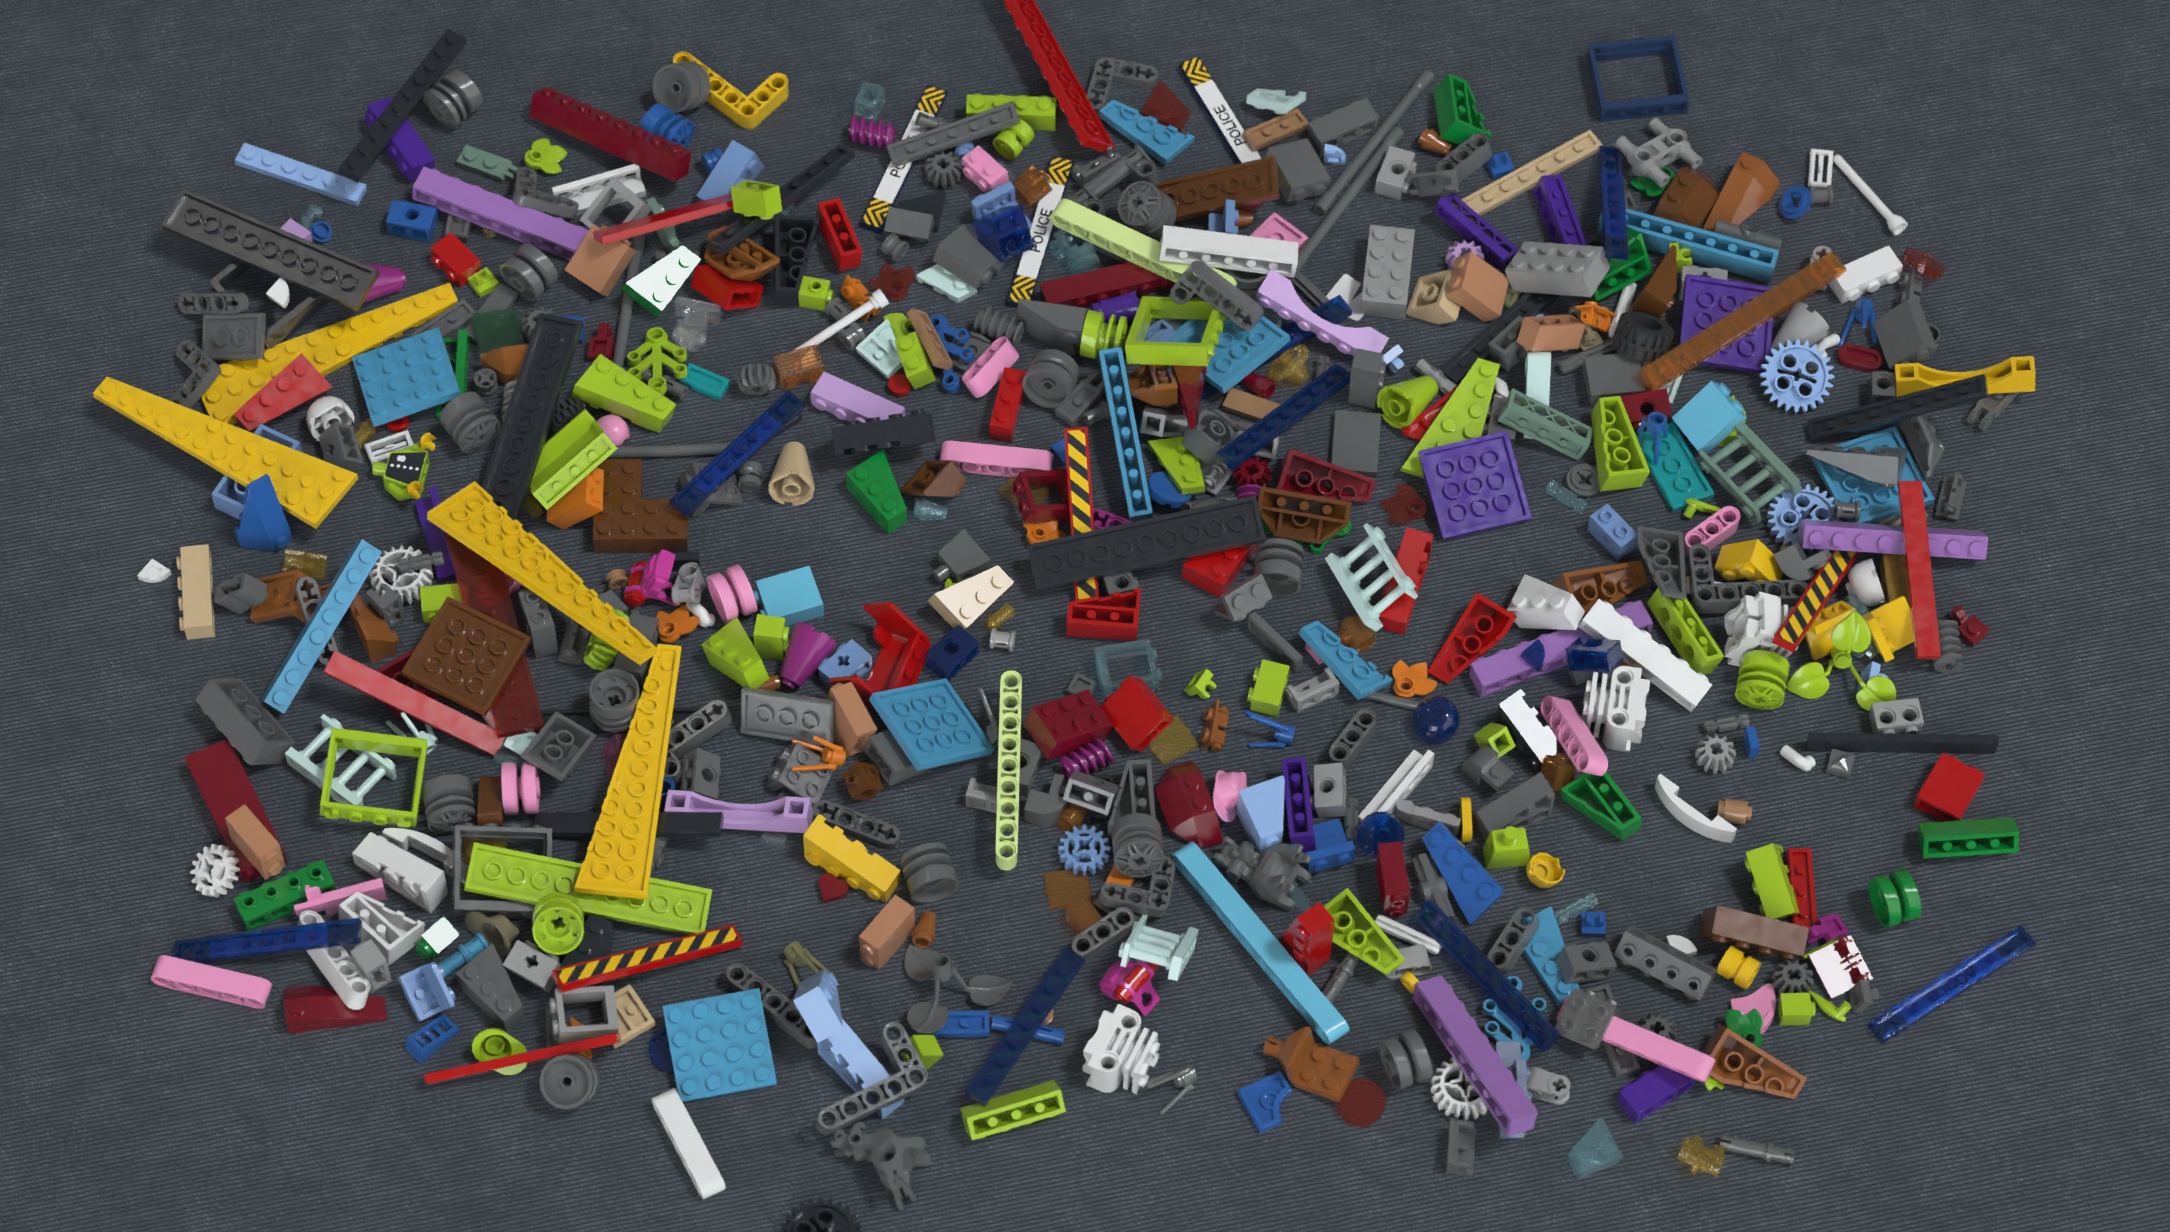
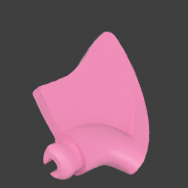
(1762, 1000)

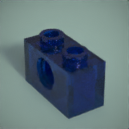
(1594, 655)
(949, 665)

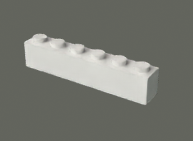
(1228, 251)
(1641, 651)

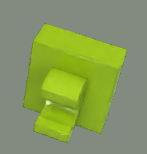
(1680, 257)
(483, 282)
(1199, 682)

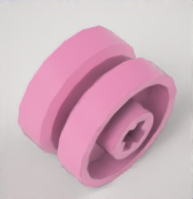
(731, 593)
(516, 788)

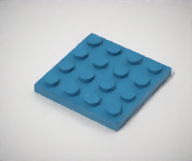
(1238, 349)
(406, 377)
(1875, 500)
(931, 724)
(719, 1045)

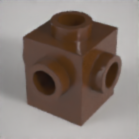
(862, 781)

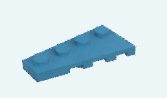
(1156, 139)
(1343, 661)
(1543, 952)

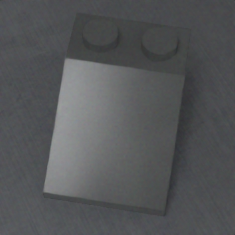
(1053, 324)
(559, 746)

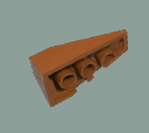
(1744, 192)
(1602, 583)
(373, 630)
(1750, 1067)

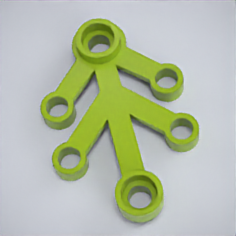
(654, 340)

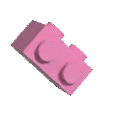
(984, 170)

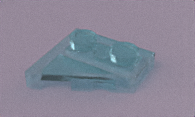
(1594, 1151)

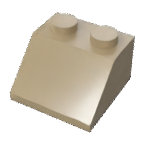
(1430, 299)

